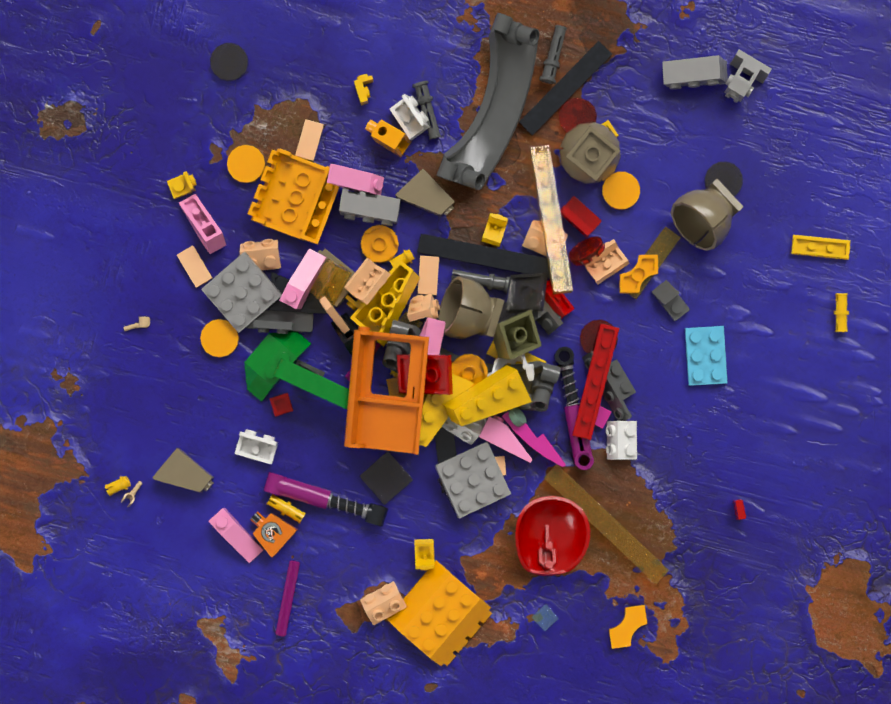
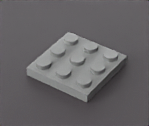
(241, 292)
(472, 479)

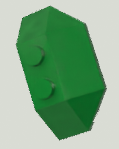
(266, 357)

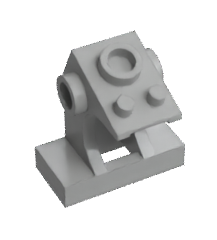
(740, 87)

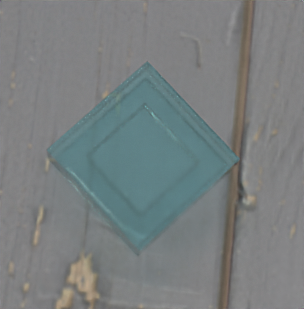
(545, 617)

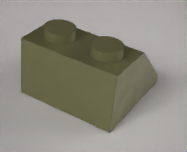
(516, 336)

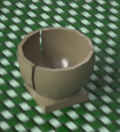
(590, 152)
(705, 213)
(469, 309)

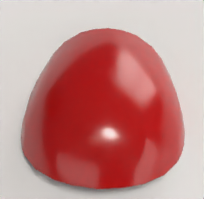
(551, 536)

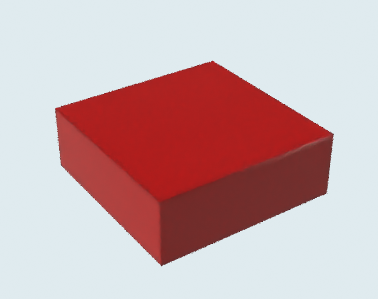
(281, 404)
(739, 509)

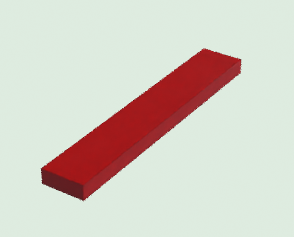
(595, 381)

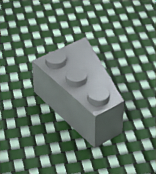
(695, 72)
(369, 207)

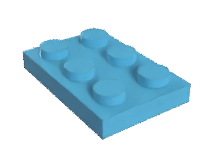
(706, 355)

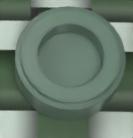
(517, 417)

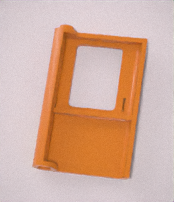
(378, 419)

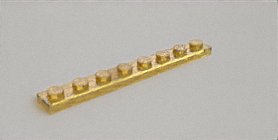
(551, 220)
(607, 524)

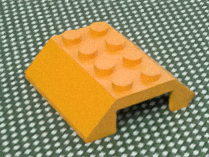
(294, 197)
(440, 615)

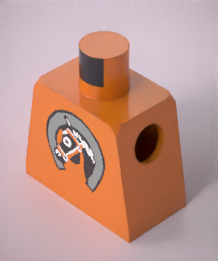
(272, 532)

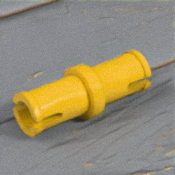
(841, 312)
(286, 508)

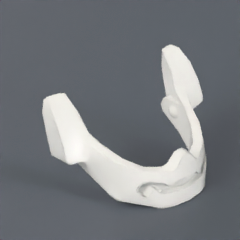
(499, 363)

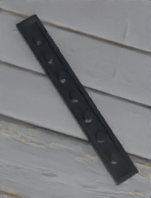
(482, 255)

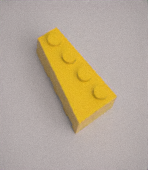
(388, 301)
(489, 397)
(434, 412)

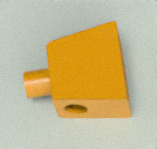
(393, 140)

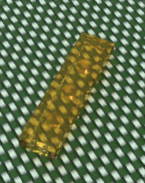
(662, 247)

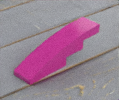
(539, 444)

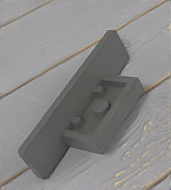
(283, 322)
(616, 388)

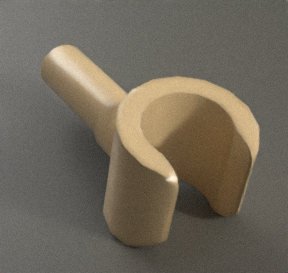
(144, 322)
(130, 496)

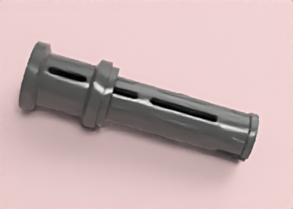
(551, 63)
(427, 99)
(490, 281)

